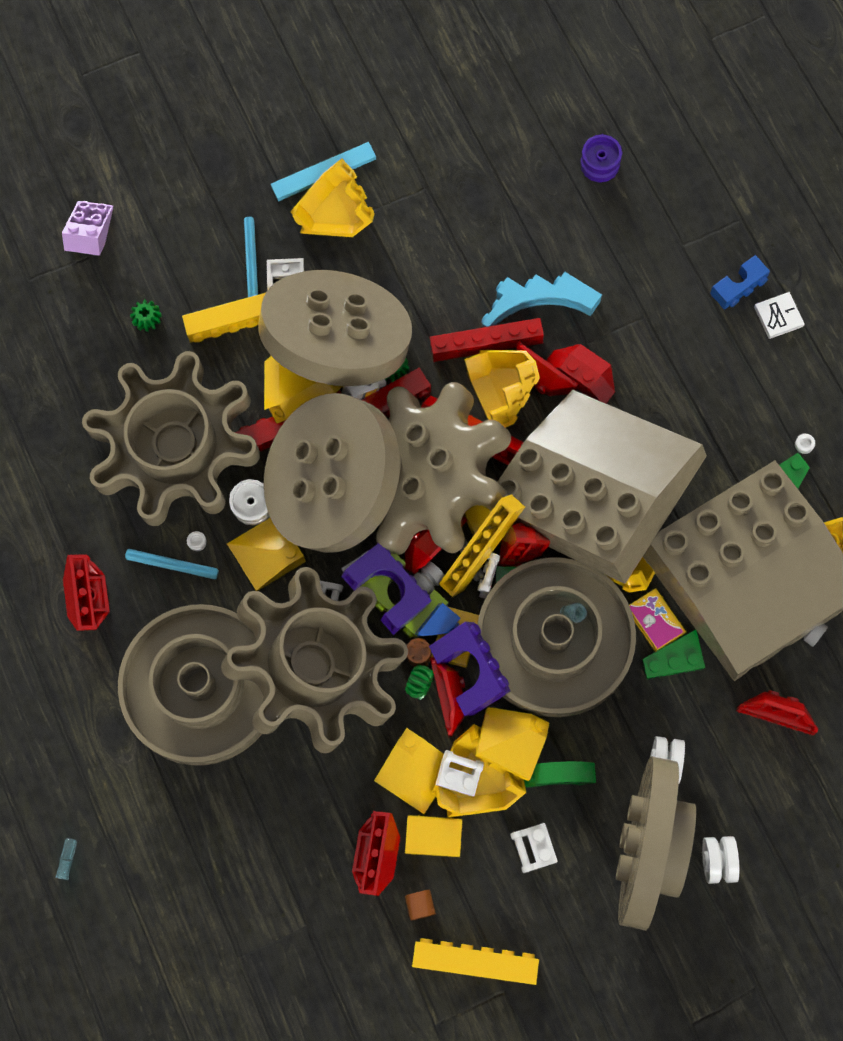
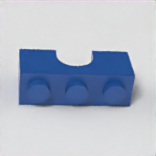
(728, 292)

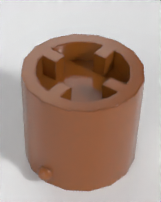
(418, 652)
(420, 905)

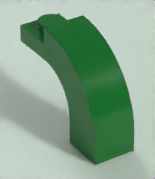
(562, 773)

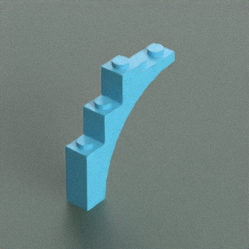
(564, 292)

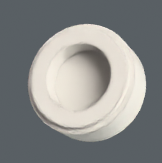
(804, 443)
(196, 541)

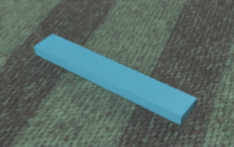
(306, 178)

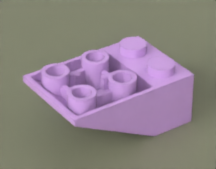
(87, 228)

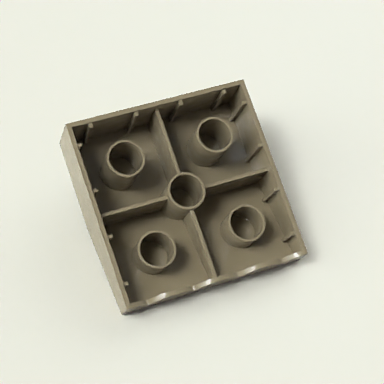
(600, 482)
(751, 569)

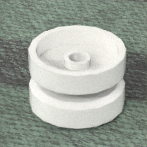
(239, 502)
(675, 753)
(720, 860)

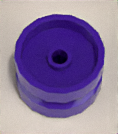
(601, 158)

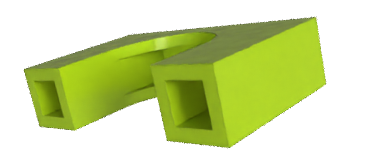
(379, 586)

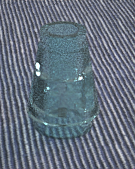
(575, 612)

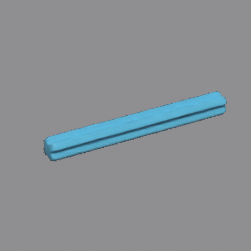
(251, 265)
(173, 564)

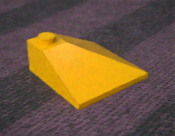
(265, 554)
(512, 740)
(411, 770)

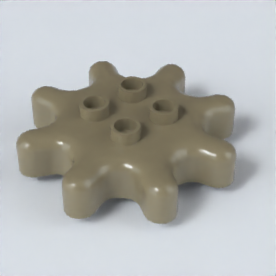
(171, 438)
(439, 468)
(314, 660)

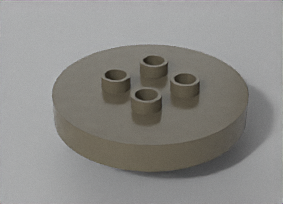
(334, 328)
(331, 473)
(544, 655)
(176, 687)
(655, 844)

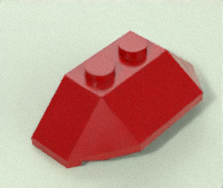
(587, 369)
(551, 380)
(521, 545)
(421, 550)
(85, 593)
(449, 688)
(780, 710)
(376, 853)

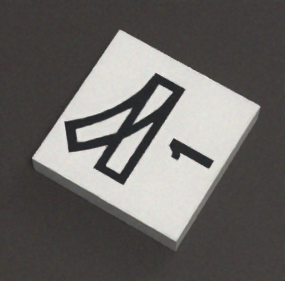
(779, 315)

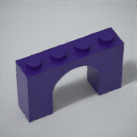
(381, 563)
(491, 682)

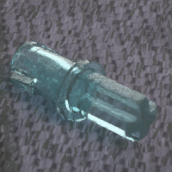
(66, 859)

